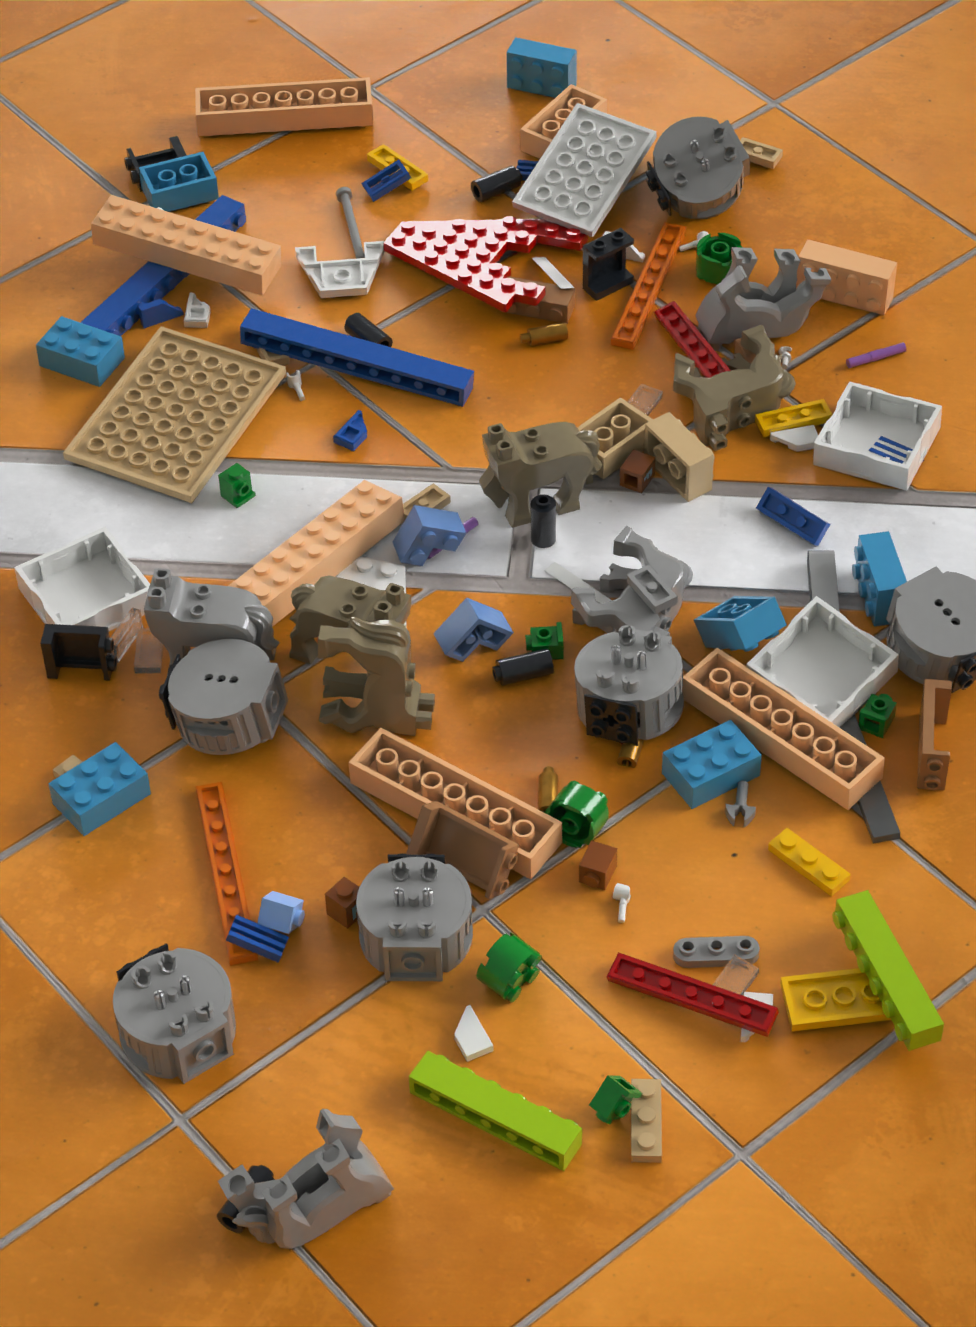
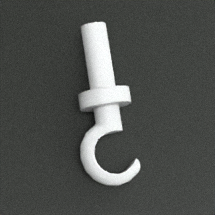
(786, 357)

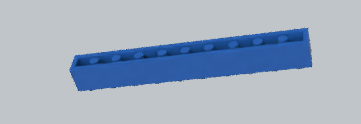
(154, 280)
(357, 357)

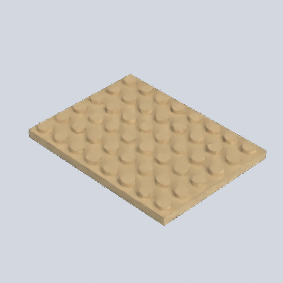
(175, 414)

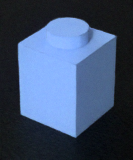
(281, 912)

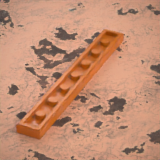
(648, 286)
(224, 865)

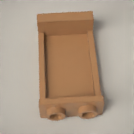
(934, 709)
(469, 846)

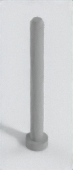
(344, 196)

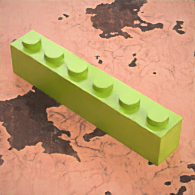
(888, 971)
(496, 1110)

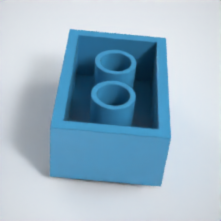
(540, 67)
(179, 182)
(80, 351)
(878, 574)
(740, 623)
(711, 764)
(99, 788)

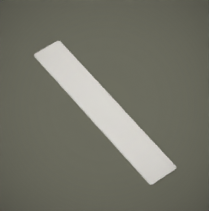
(552, 272)
(573, 581)

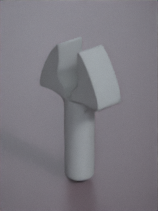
(740, 805)

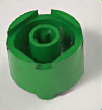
(715, 256)
(581, 813)
(509, 966)

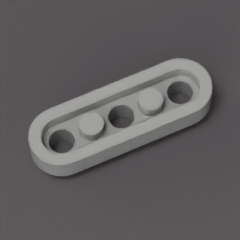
(704, 955)

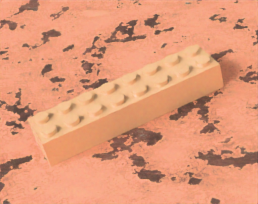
(283, 106)
(186, 244)
(323, 546)
(784, 728)
(413, 777)

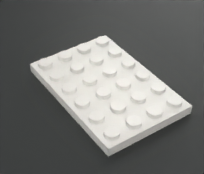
(584, 169)

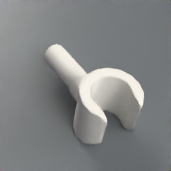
(693, 244)
(295, 382)
(622, 893)

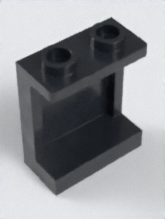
(133, 163)
(606, 264)
(77, 648)

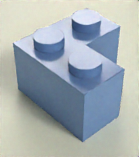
(425, 530)
(470, 626)

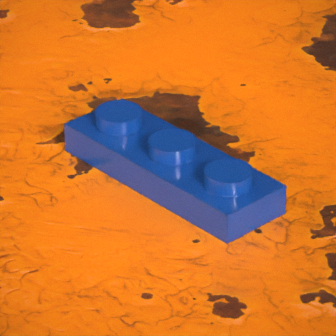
(793, 516)

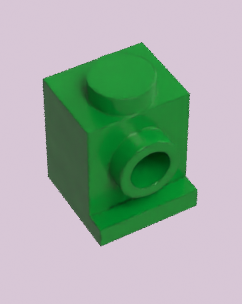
(236, 485)
(546, 637)
(879, 709)
(614, 1098)

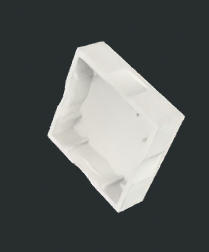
(859, 422)
(84, 583)
(826, 662)

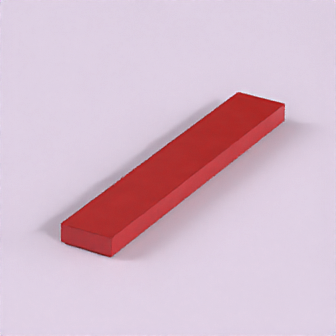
(690, 340)
(693, 994)

